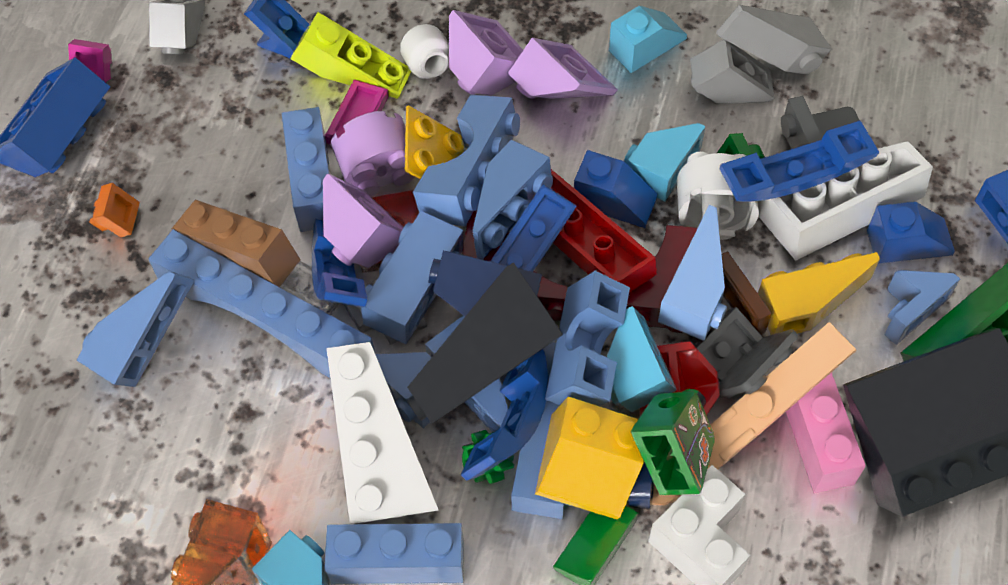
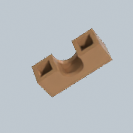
(243, 240)

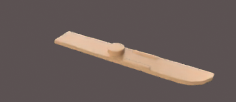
(778, 394)

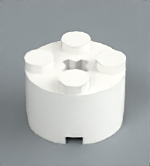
(703, 185)

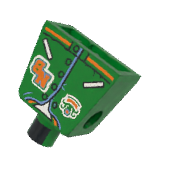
(675, 441)

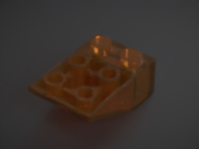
(222, 547)

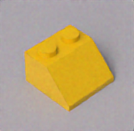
(589, 458)

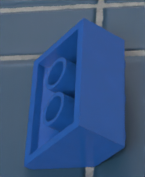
(52, 119)

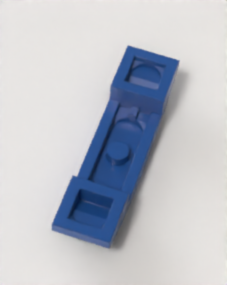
(800, 167)
(330, 276)
(527, 391)

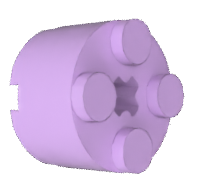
(372, 151)

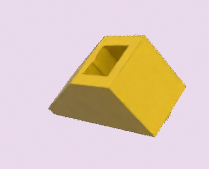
(809, 295)

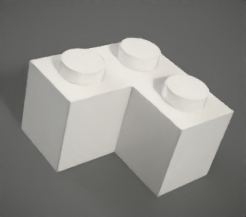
(693, 533)

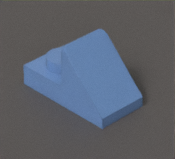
(919, 297)

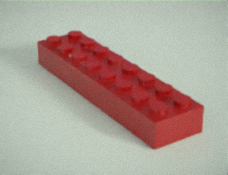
(599, 243)

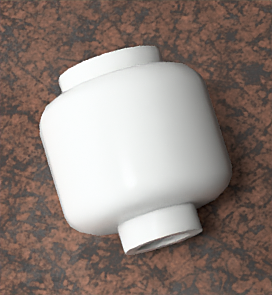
(425, 51)

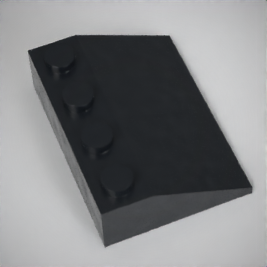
(934, 422)

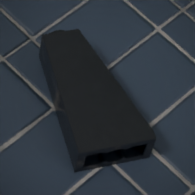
(487, 344)

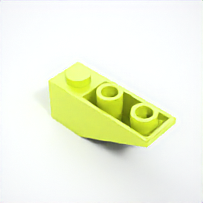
(345, 57)

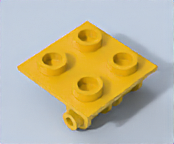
(428, 143)

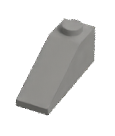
(777, 38)

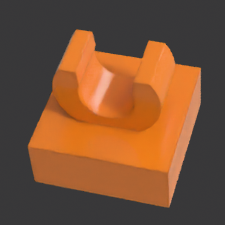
(115, 210)

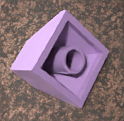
(481, 53)
(556, 72)
(357, 224)

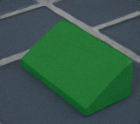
(594, 546)

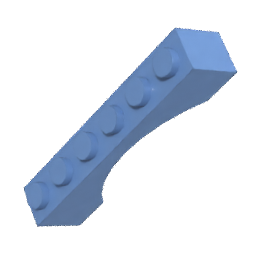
(255, 299)

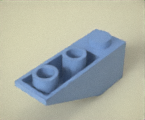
(507, 190)

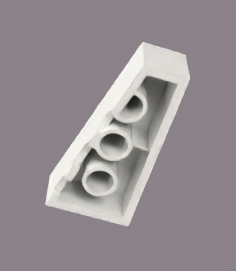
(846, 203)
(375, 449)

